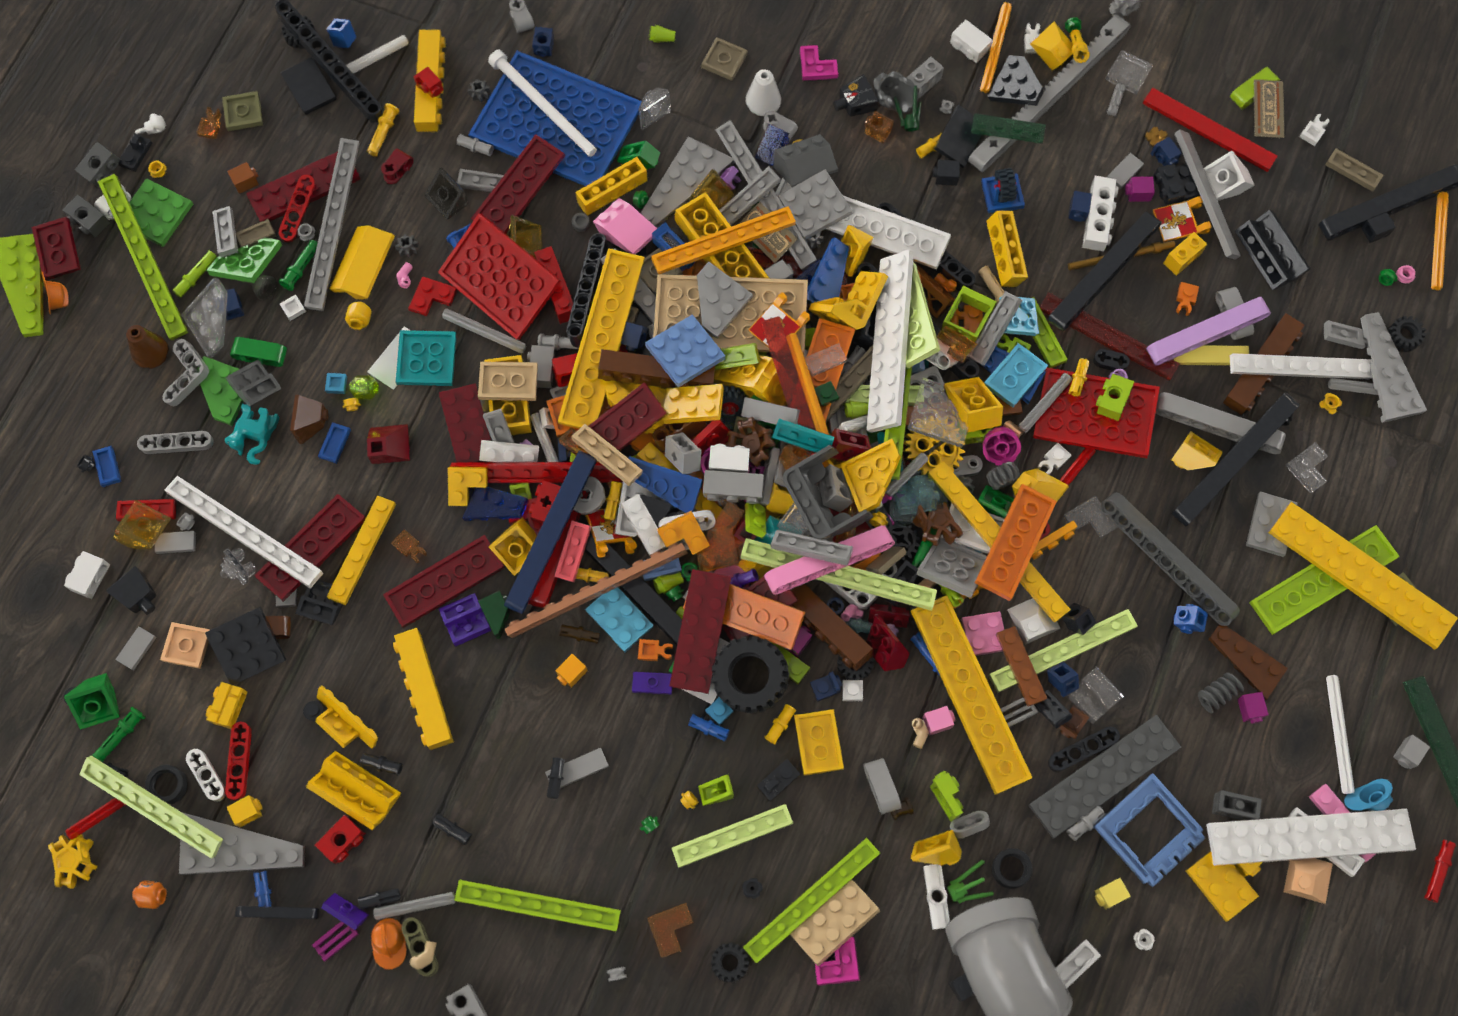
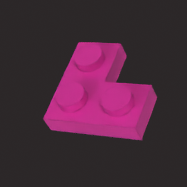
(813, 67)
(842, 969)

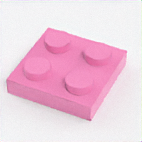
(982, 632)

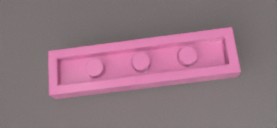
(1329, 803)

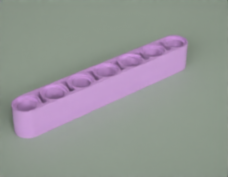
(1208, 331)

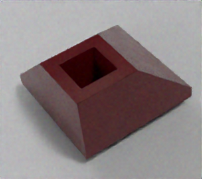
(388, 444)
(886, 646)

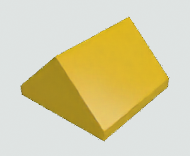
(858, 247)

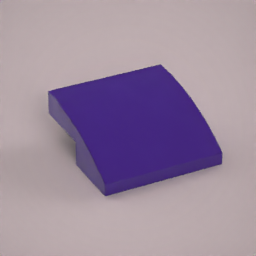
(464, 619)

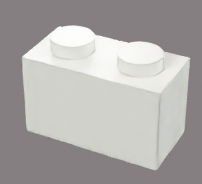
(971, 41)
(729, 458)
(86, 574)

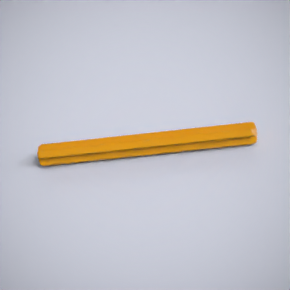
(995, 47)
(1439, 241)
(806, 383)

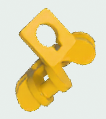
(69, 858)

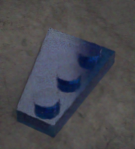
(494, 504)

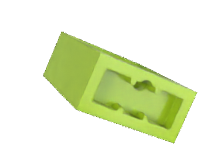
(975, 300)

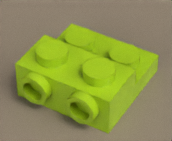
(945, 789)

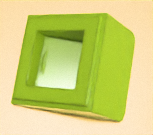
(521, 489)

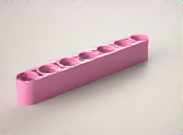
(808, 569)

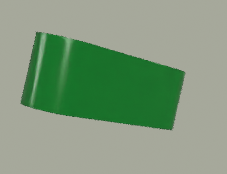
(252, 350)

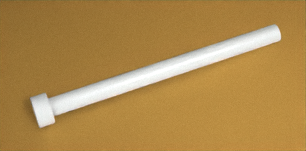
(498, 60)

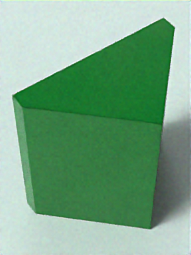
(995, 501)

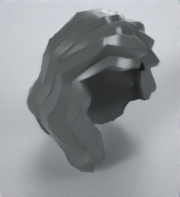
(894, 85)

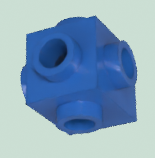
(1190, 618)

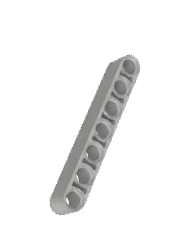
(1212, 420)

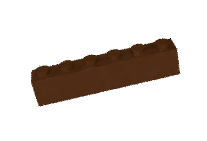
(1277, 343)
(642, 368)
(832, 629)

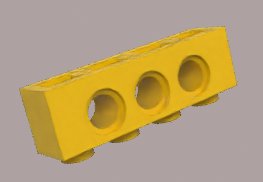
(611, 186)
(1007, 249)

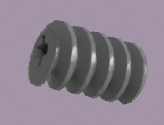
(1218, 691)

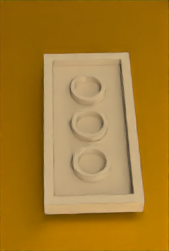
(835, 922)

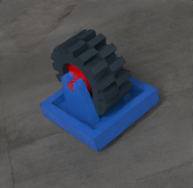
(1003, 191)

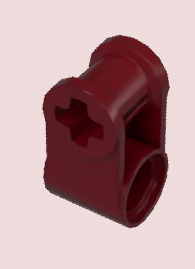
(396, 166)

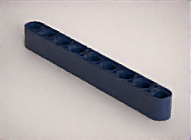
(550, 532)

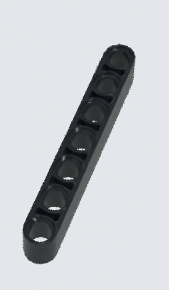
(947, 262)
(586, 288)

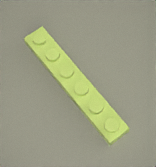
(732, 835)

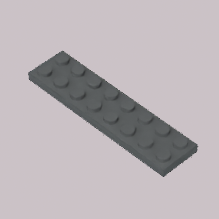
(1104, 776)

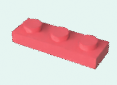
(573, 551)

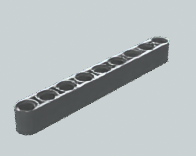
(1170, 559)

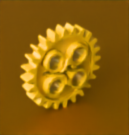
(939, 453)

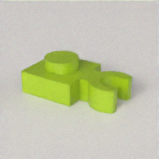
(1009, 345)

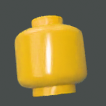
(358, 315)

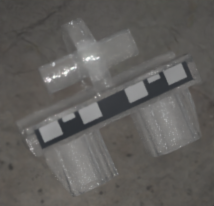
(233, 568)

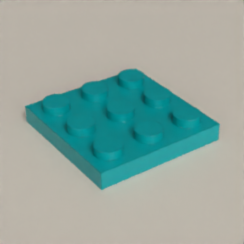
(426, 358)

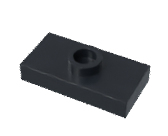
(1053, 710)

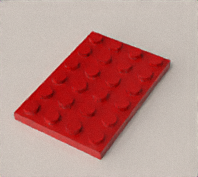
(499, 276)
(1077, 423)

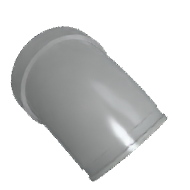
(1008, 960)

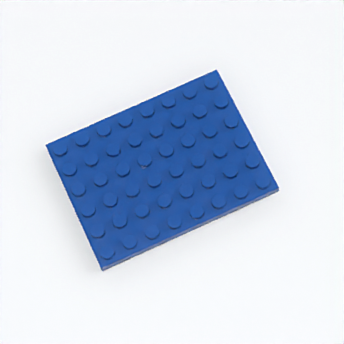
(594, 110)

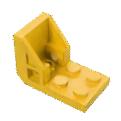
(859, 304)
(754, 379)

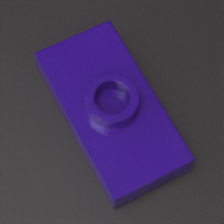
(651, 683)
(344, 911)

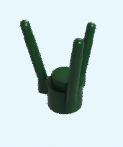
(911, 122)

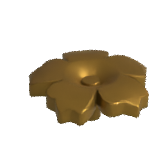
(1155, 136)

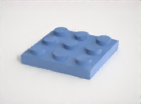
(685, 350)

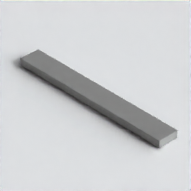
(1207, 195)

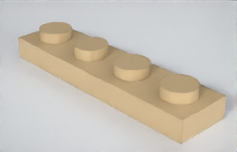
(607, 455)

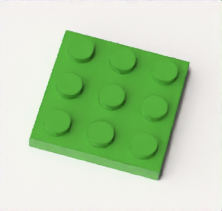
(158, 211)

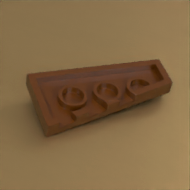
(1256, 665)

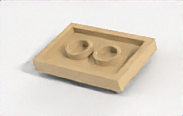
(508, 381)

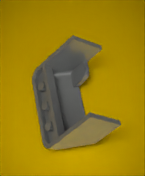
(802, 486)

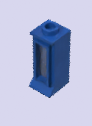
(666, 239)

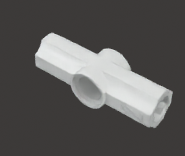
(938, 910)

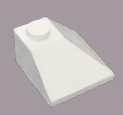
(1228, 176)
(1031, 621)

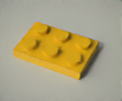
(693, 403)
(818, 742)
(1222, 886)

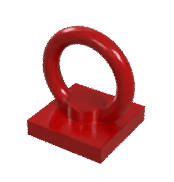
(712, 434)

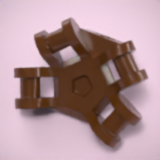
(752, 441)
(940, 520)

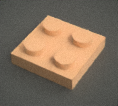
(185, 645)

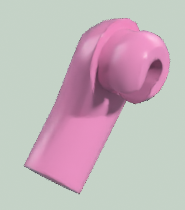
(402, 275)

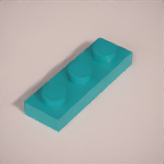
(801, 436)

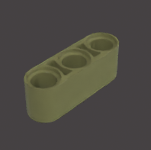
(416, 937)

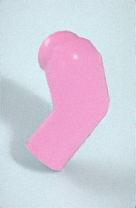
(851, 612)

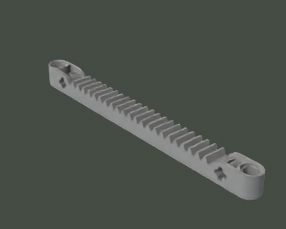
(995, 146)

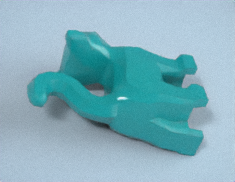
(257, 430)

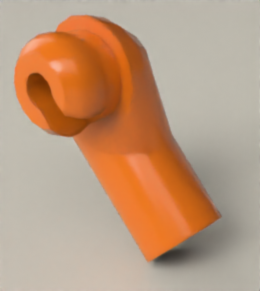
(948, 285)

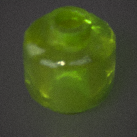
(364, 387)

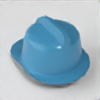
(1372, 796)

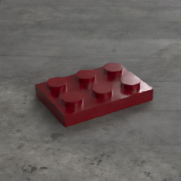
(56, 248)

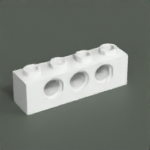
(1093, 238)

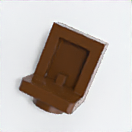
(1073, 726)

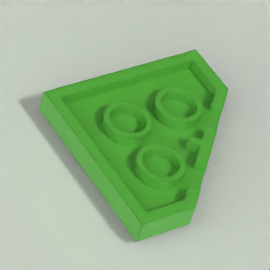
(247, 262)
(220, 396)

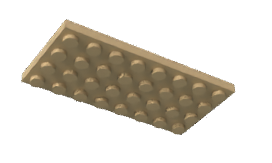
(679, 298)

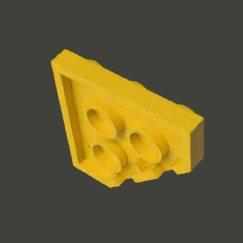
(871, 474)

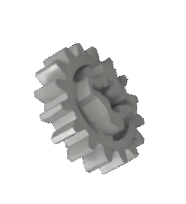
(1124, 7)

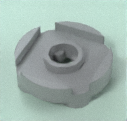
(595, 500)

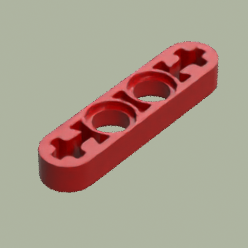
(300, 209)
(234, 761)

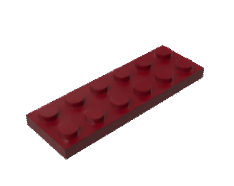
(521, 183)
(273, 198)
(314, 544)
(443, 581)
(700, 631)

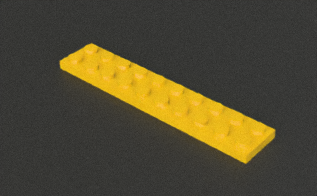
(602, 331)
(1363, 575)
(971, 695)

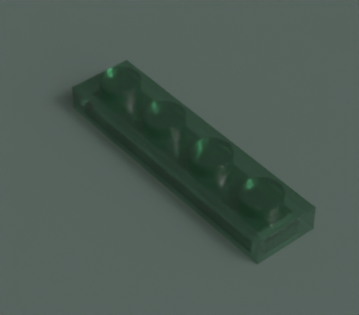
(1008, 128)

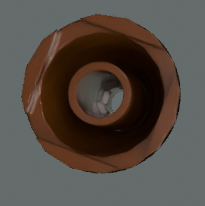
(146, 347)

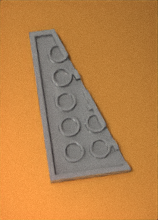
(682, 178)
(1389, 374)
(239, 851)

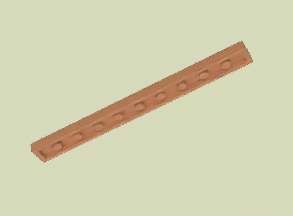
(588, 593)

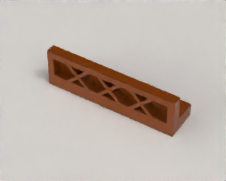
(937, 291)

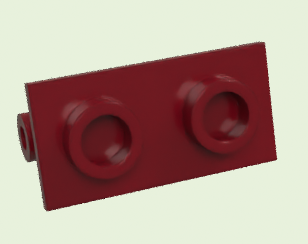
(897, 616)

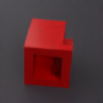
(428, 82)

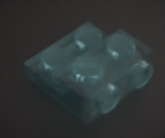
(914, 493)

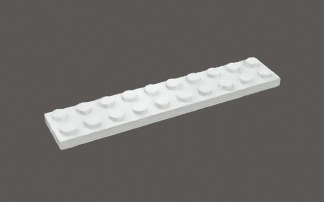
(891, 231)
(890, 343)
(1310, 837)

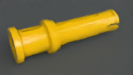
(1079, 45)
(385, 122)

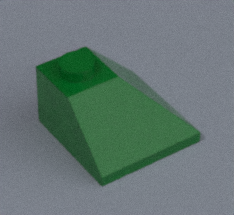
(93, 701)

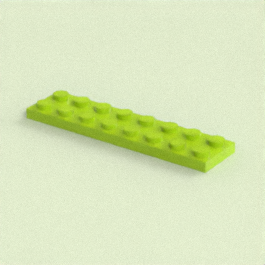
(1314, 587)

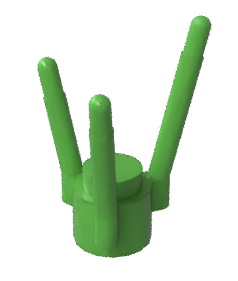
(958, 890)

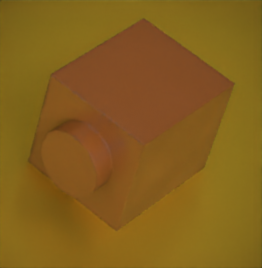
(243, 177)

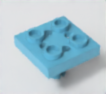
(1021, 323)

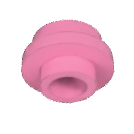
(1409, 271)

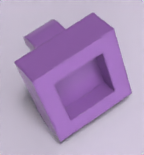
(729, 175)

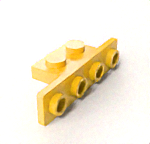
(341, 723)

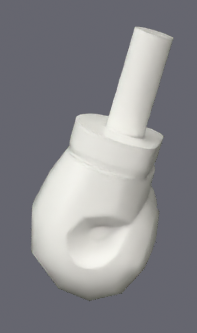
(154, 125)

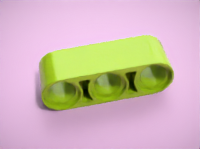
(1244, 94)

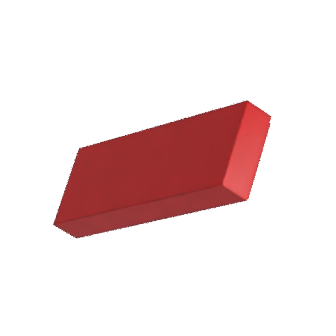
(164, 506)

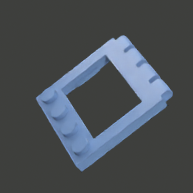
(1128, 809)

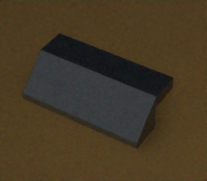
(1272, 250)

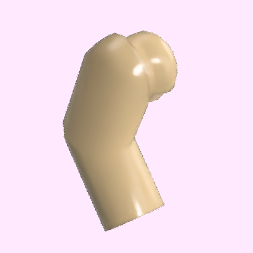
(921, 731)
(425, 958)

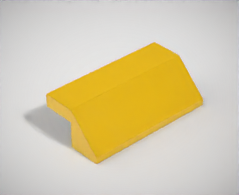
(362, 262)
(353, 790)

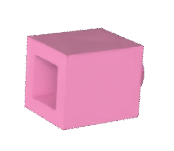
(939, 720)

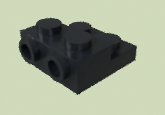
(1175, 184)

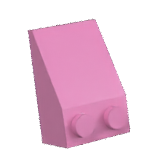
(625, 227)

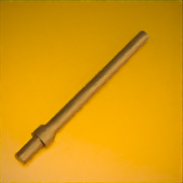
(1154, 248)

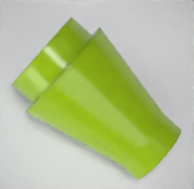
(661, 34)
(855, 409)
(667, 582)

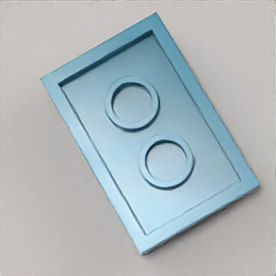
(1015, 375)
(619, 618)

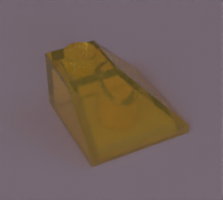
(141, 527)

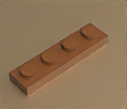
(1021, 666)

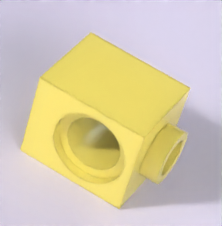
(1111, 894)

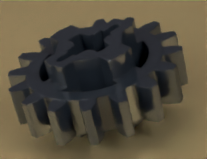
(903, 535)

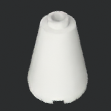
(763, 94)

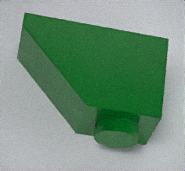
(643, 150)

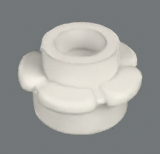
(1148, 944)

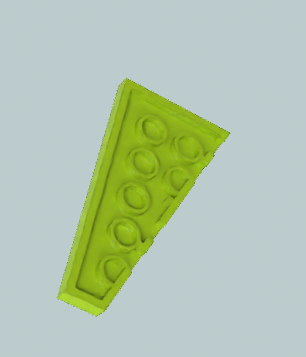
(23, 282)

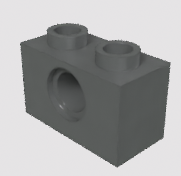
(97, 156)
(93, 223)
(1236, 806)

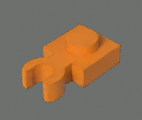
(1187, 296)
(650, 650)

